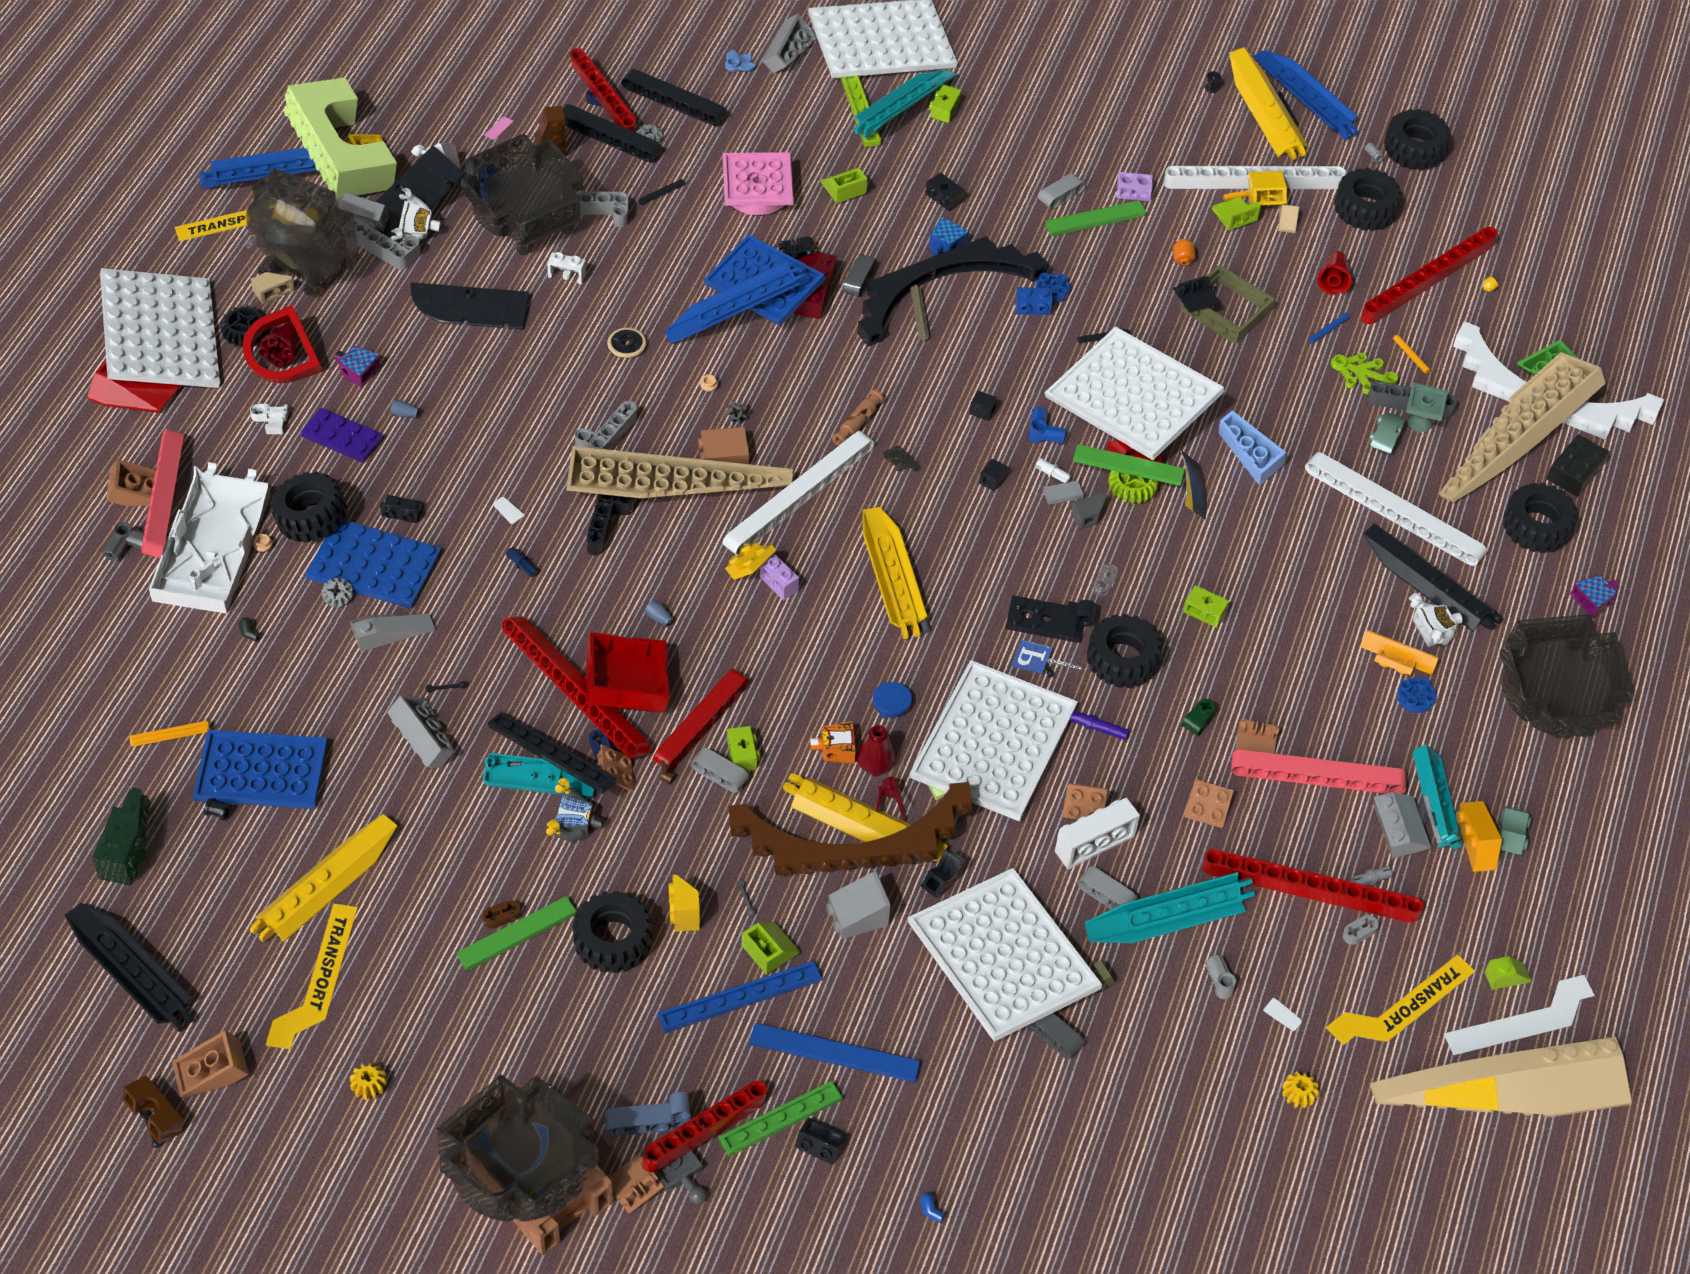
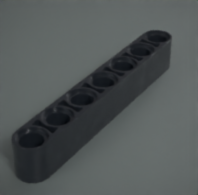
(674, 97)
(611, 133)

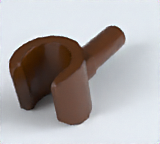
(666, 775)

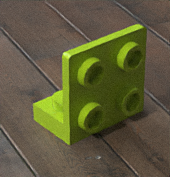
(1236, 212)

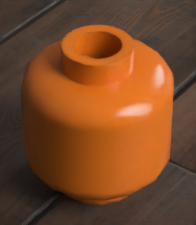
(1184, 252)

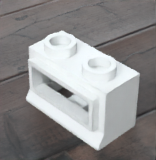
(568, 264)

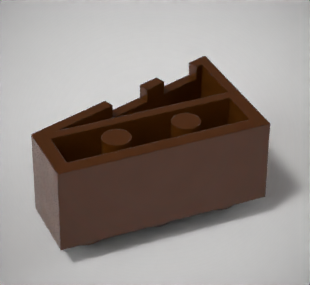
(552, 127)

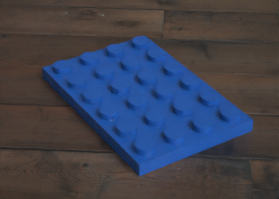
(752, 258)
(375, 563)
(260, 769)

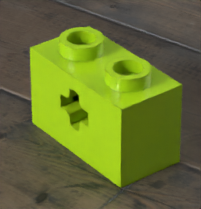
(945, 103)
(1205, 606)
(742, 748)

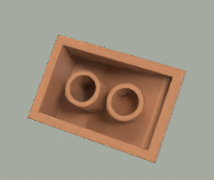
(130, 484)
(210, 1065)

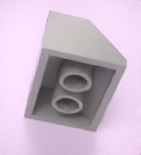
(1401, 824)

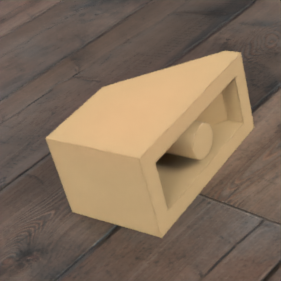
(271, 286)

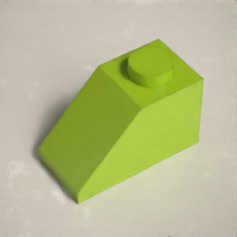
(1506, 972)

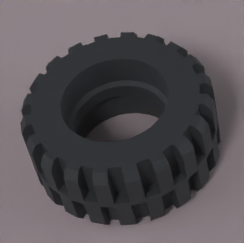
(1416, 153)
(1364, 213)
(313, 522)
(1535, 534)
(1118, 669)
(612, 908)

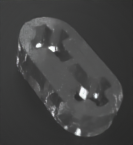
(1109, 581)

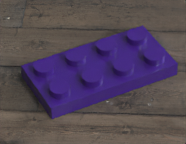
(342, 435)

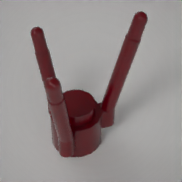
(890, 789)

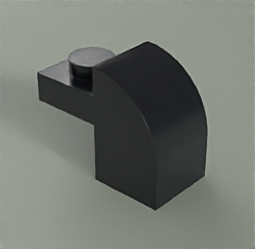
(943, 876)

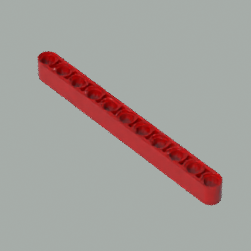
(1428, 275)
(573, 685)
(1321, 883)

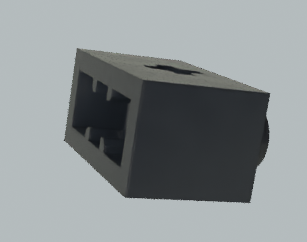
(945, 191)

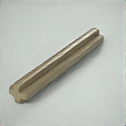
(919, 313)

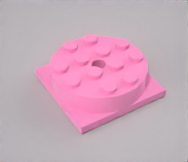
(757, 182)

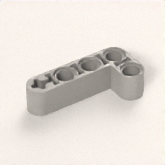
(605, 204)
(396, 254)
(611, 431)

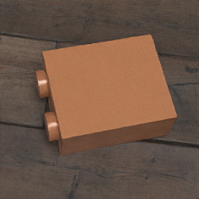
(724, 445)

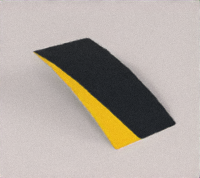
(1196, 489)

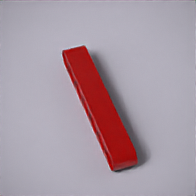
(602, 90)
(701, 719)
(700, 1134)

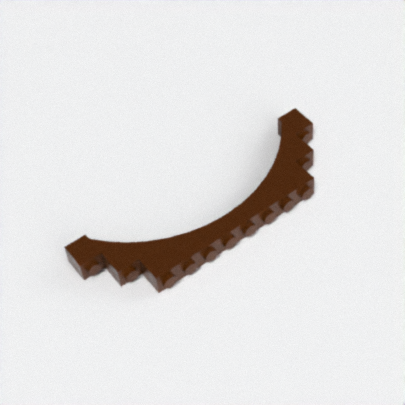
(805, 856)

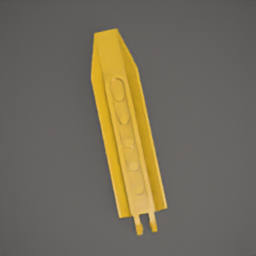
(1266, 105)
(893, 571)
(845, 811)
(325, 881)

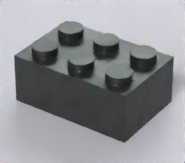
(1577, 465)

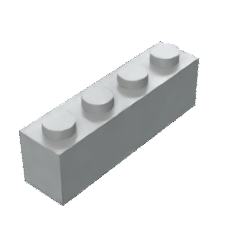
(789, 42)
(421, 730)

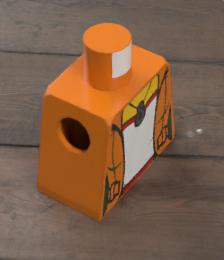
(836, 743)

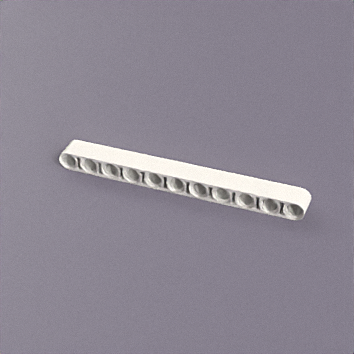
(1237, 176)
(798, 492)
(1396, 509)

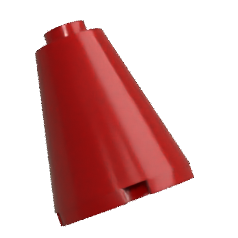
(1335, 274)

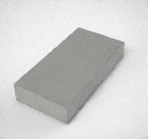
(1063, 492)

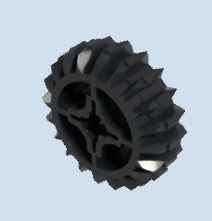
(237, 322)

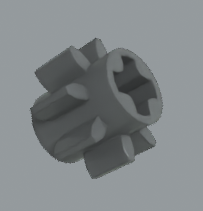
(738, 406)

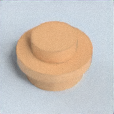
(708, 383)
(262, 542)

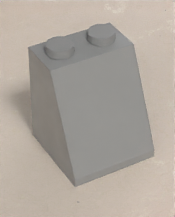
(859, 907)

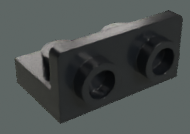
(401, 508)
(820, 1140)

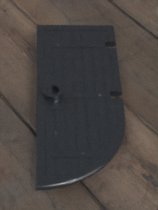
(426, 180)
(476, 305)

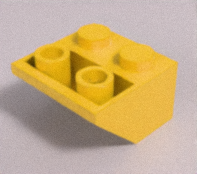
(1267, 188)
(683, 905)

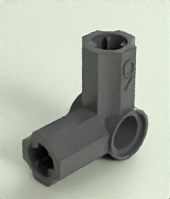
(119, 542)

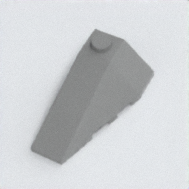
(380, 630)

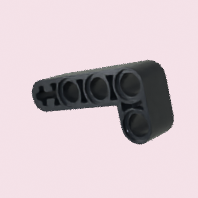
(602, 518)

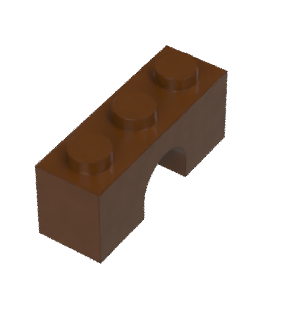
(145, 1095)

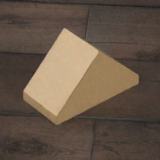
(1288, 218)

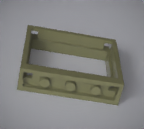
(1243, 288)

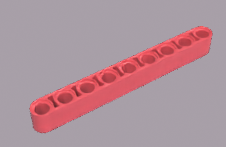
(162, 493)
(1318, 772)

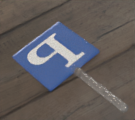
(1035, 656)

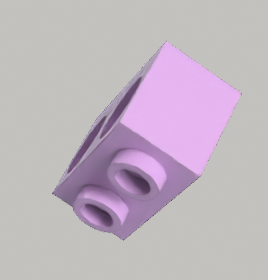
(1134, 186)
(779, 577)

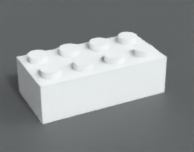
(1096, 833)

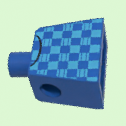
(947, 236)

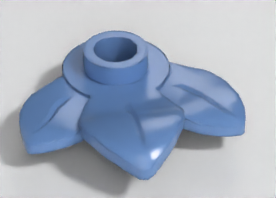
(738, 62)

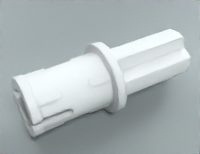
(1053, 470)

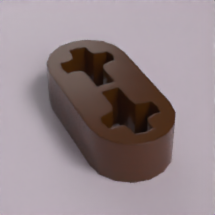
(501, 914)

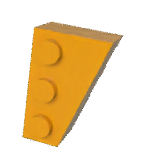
(1479, 835)

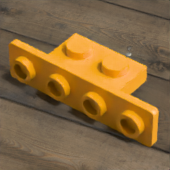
(1398, 655)

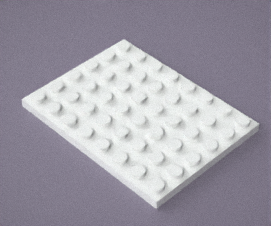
(882, 38)
(159, 328)
(1134, 392)
(996, 738)
(1004, 954)

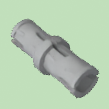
(1372, 876)

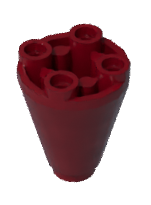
(280, 345)
(876, 752)

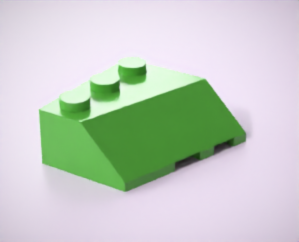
(1540, 359)

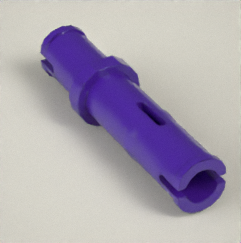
(1099, 725)

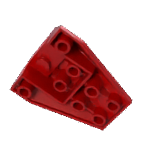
(129, 394)

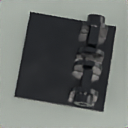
(804, 248)
(1196, 294)

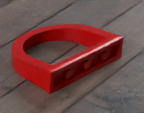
(271, 320)

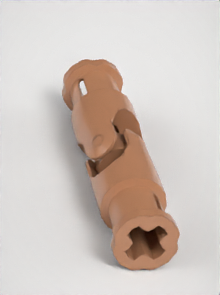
(858, 417)

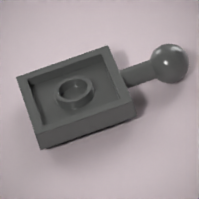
(680, 1172)

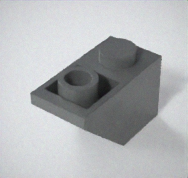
(1088, 510)

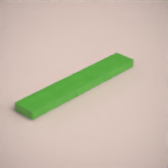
(1095, 218)
(1128, 464)
(516, 933)
(780, 1118)

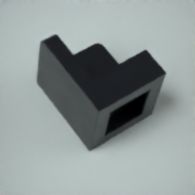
(983, 405)
(993, 474)

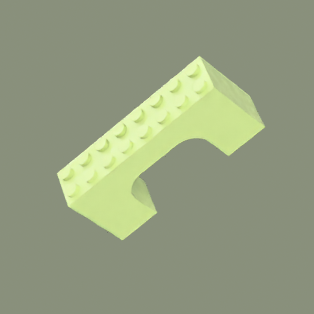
(345, 167)

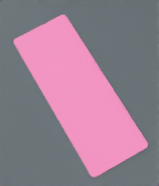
(498, 128)

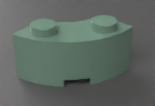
(1387, 432)
(1513, 829)

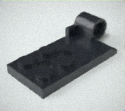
(1065, 621)

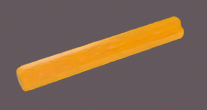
(169, 733)

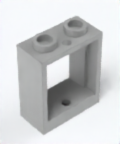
(365, 211)

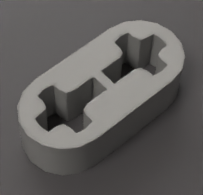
(1358, 925)

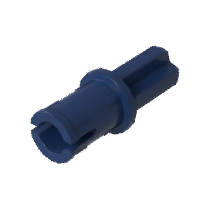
(521, 561)

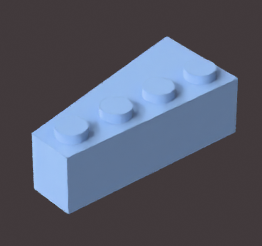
(1251, 447)

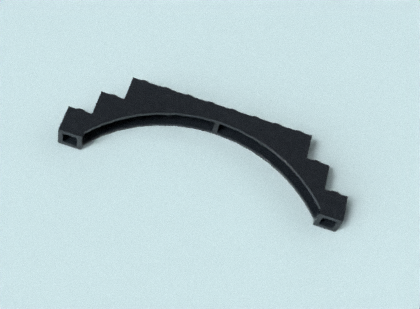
(974, 256)

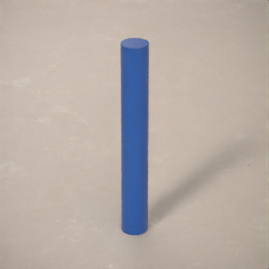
(1328, 328)

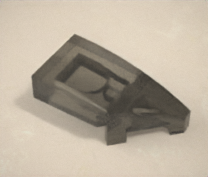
(900, 458)

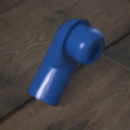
(928, 1207)

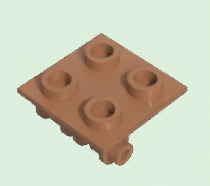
(1256, 736)
(617, 766)
(1083, 800)
(1208, 803)
(634, 1185)

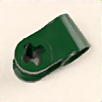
(1199, 717)

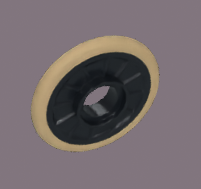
(626, 334)

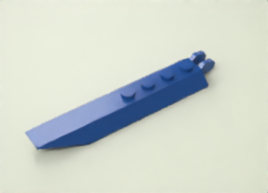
(1309, 92)
(256, 166)
(736, 300)

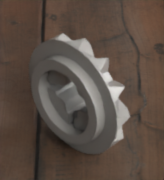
(656, 132)
(341, 598)

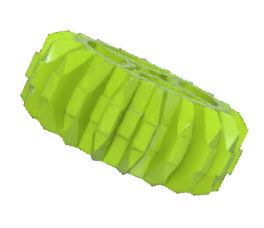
(1131, 487)

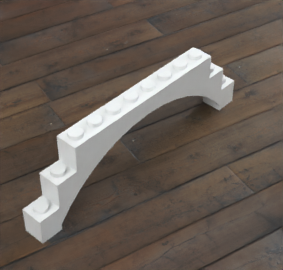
(1589, 417)

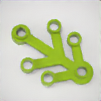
(1344, 364)

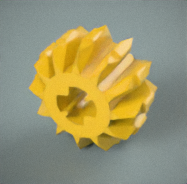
(361, 1076)
(1300, 1090)

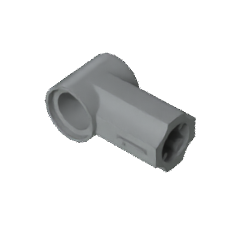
(1221, 976)

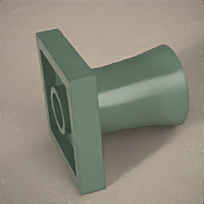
(1425, 405)

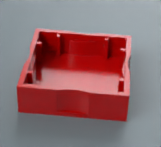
(626, 672)

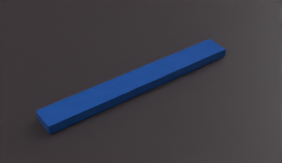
(739, 997)
(834, 1052)

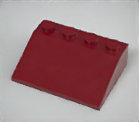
(815, 303)

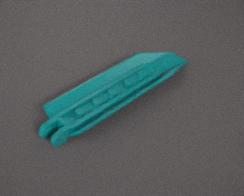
(900, 100)
(1170, 911)

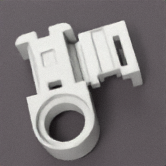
(272, 415)

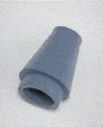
(403, 409)
(658, 613)

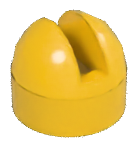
(1490, 284)

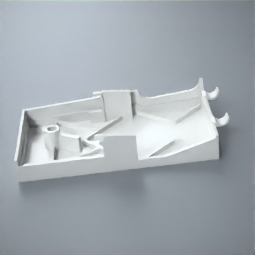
(210, 541)

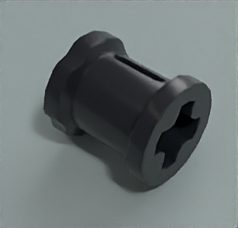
(1217, 78)
(217, 809)

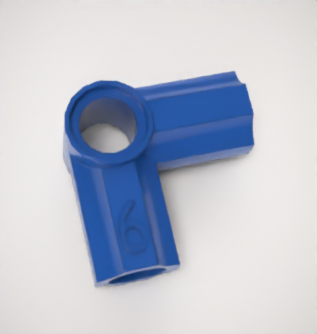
(1041, 431)

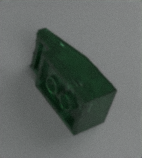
(123, 840)

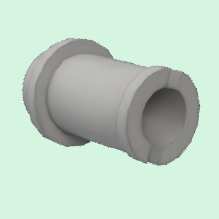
(1376, 155)

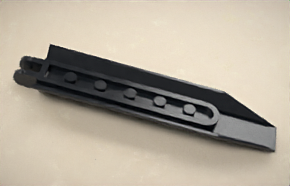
(1430, 580)
(130, 965)

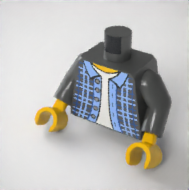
(573, 816)

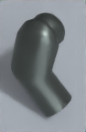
(246, 631)

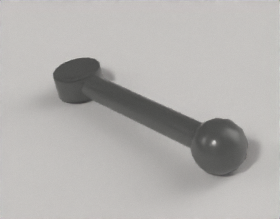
(740, 885)

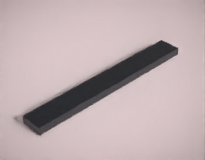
(552, 752)

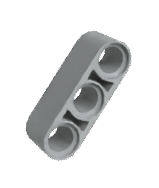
(1061, 191)
(719, 770)
(1104, 888)

